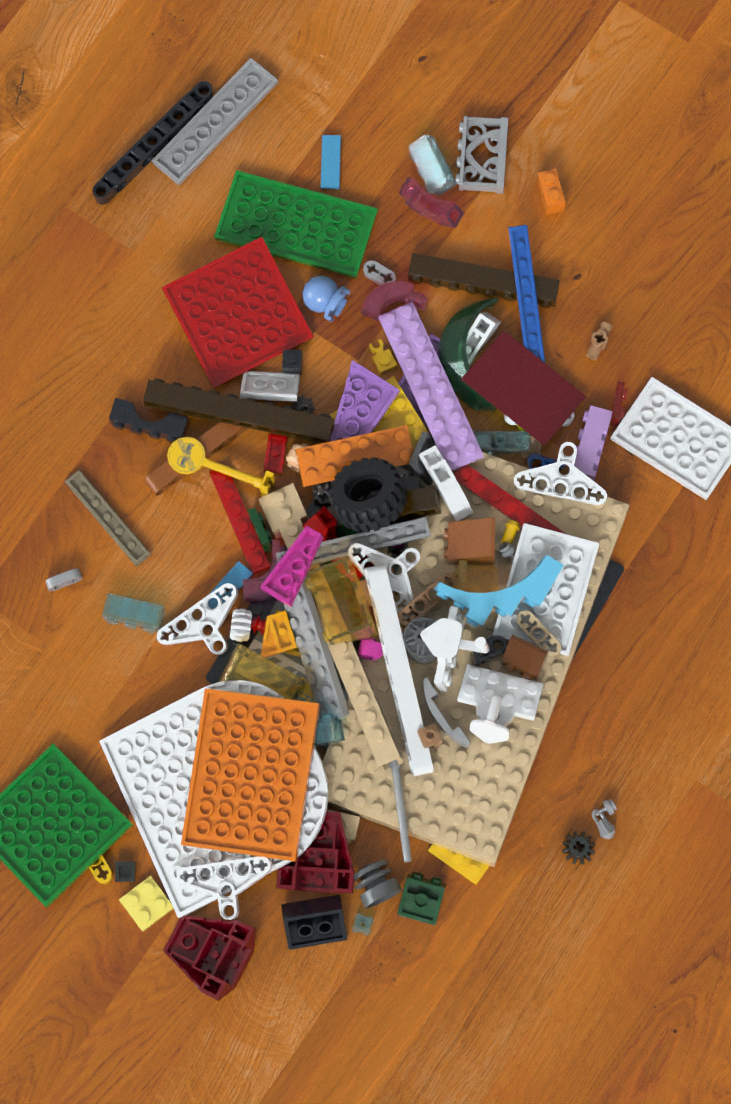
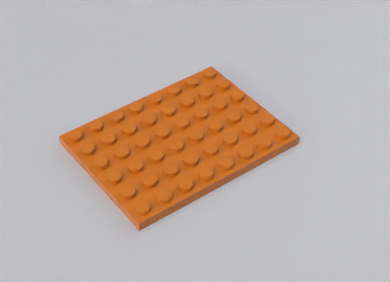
(250, 774)

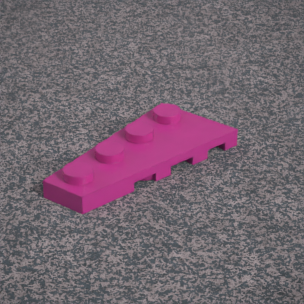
(291, 570)

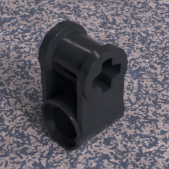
(493, 653)

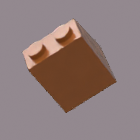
(470, 541)

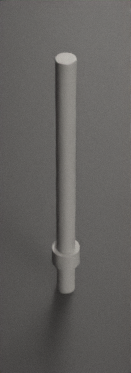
(401, 810)

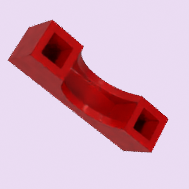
(325, 524)

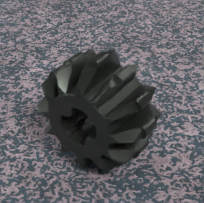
(582, 842)

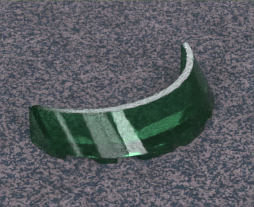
(454, 356)

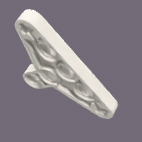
(572, 480)
(398, 583)
(194, 629)
(235, 879)

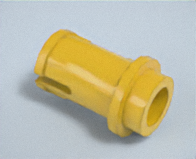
(510, 531)

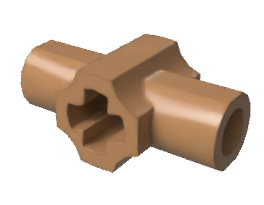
(596, 348)

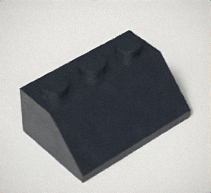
(314, 922)

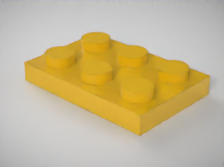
(467, 867)

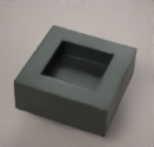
(125, 871)

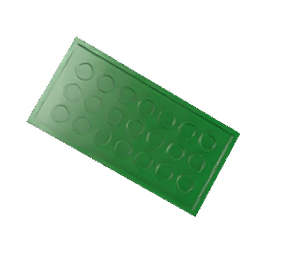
(297, 223)

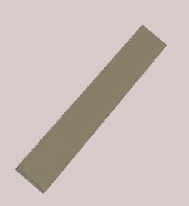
(107, 518)

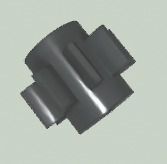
(303, 404)
(321, 492)

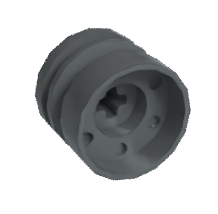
(415, 648)
(375, 882)

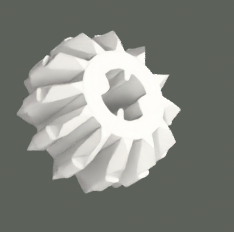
(240, 625)

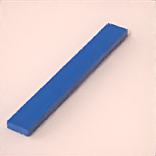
(526, 290)

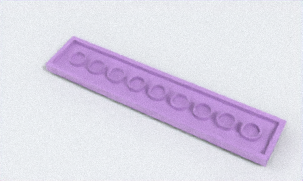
(430, 386)

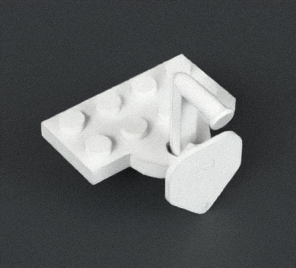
(444, 640)
(497, 697)

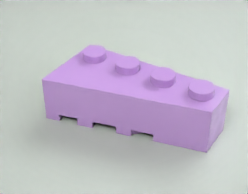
(592, 440)

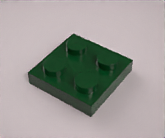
(263, 535)

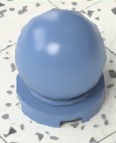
(323, 295)

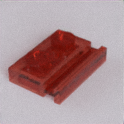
(618, 410)

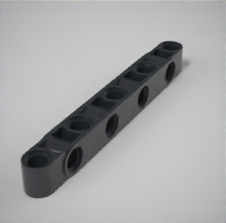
(142, 152)

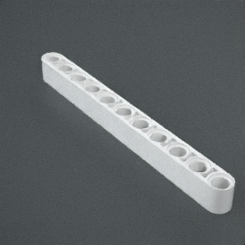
(398, 668)

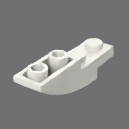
(446, 483)

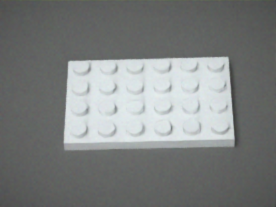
(676, 438)
(565, 599)

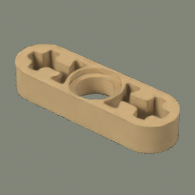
(532, 619)

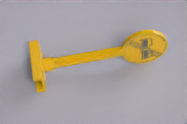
(188, 456)

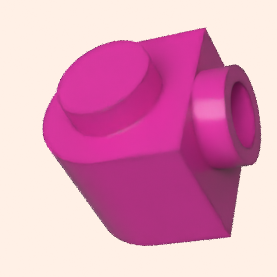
(370, 649)

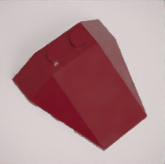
(324, 864)
(211, 952)

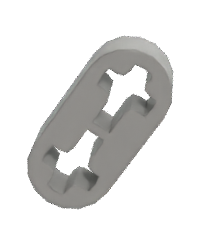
(381, 270)
(64, 579)

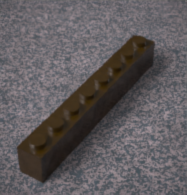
(477, 279)

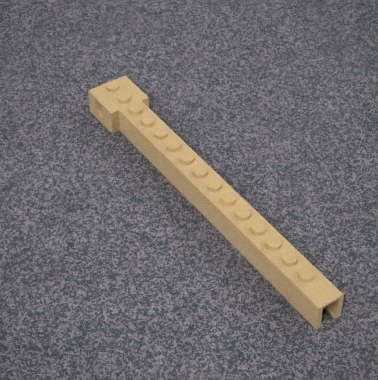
(286, 516)

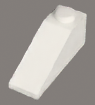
(480, 334)

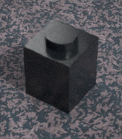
(292, 361)

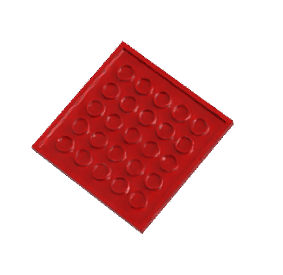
(237, 312)

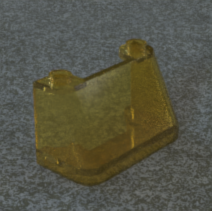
(341, 602)
(252, 667)

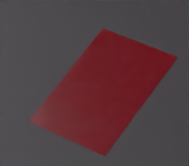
(523, 388)

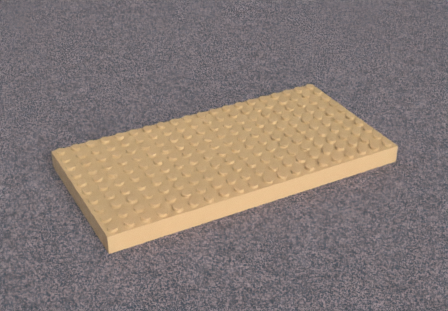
(477, 788)

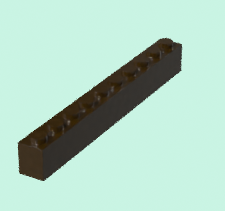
(238, 412)

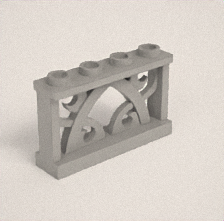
(497, 135)

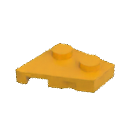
(277, 635)

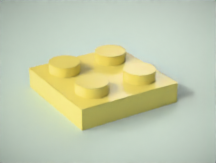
(146, 903)

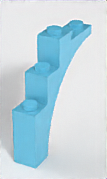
(479, 605)

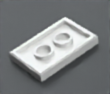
(270, 386)

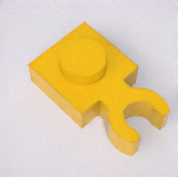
(383, 359)

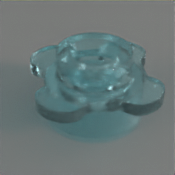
(362, 919)

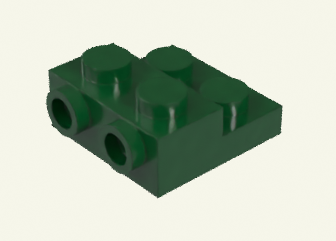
(421, 898)

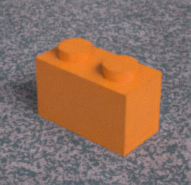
(551, 191)

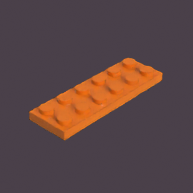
(323, 461)

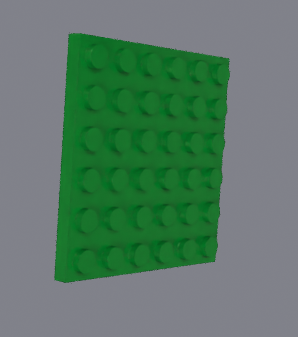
(55, 825)

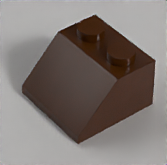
(524, 658)

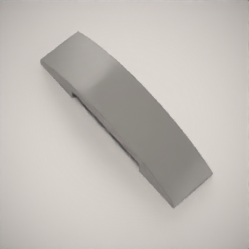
(457, 734)

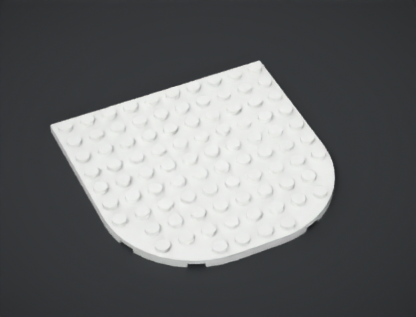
(154, 774)

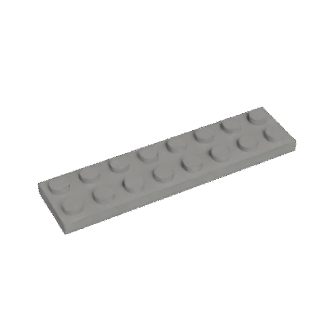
(215, 121)
(316, 655)

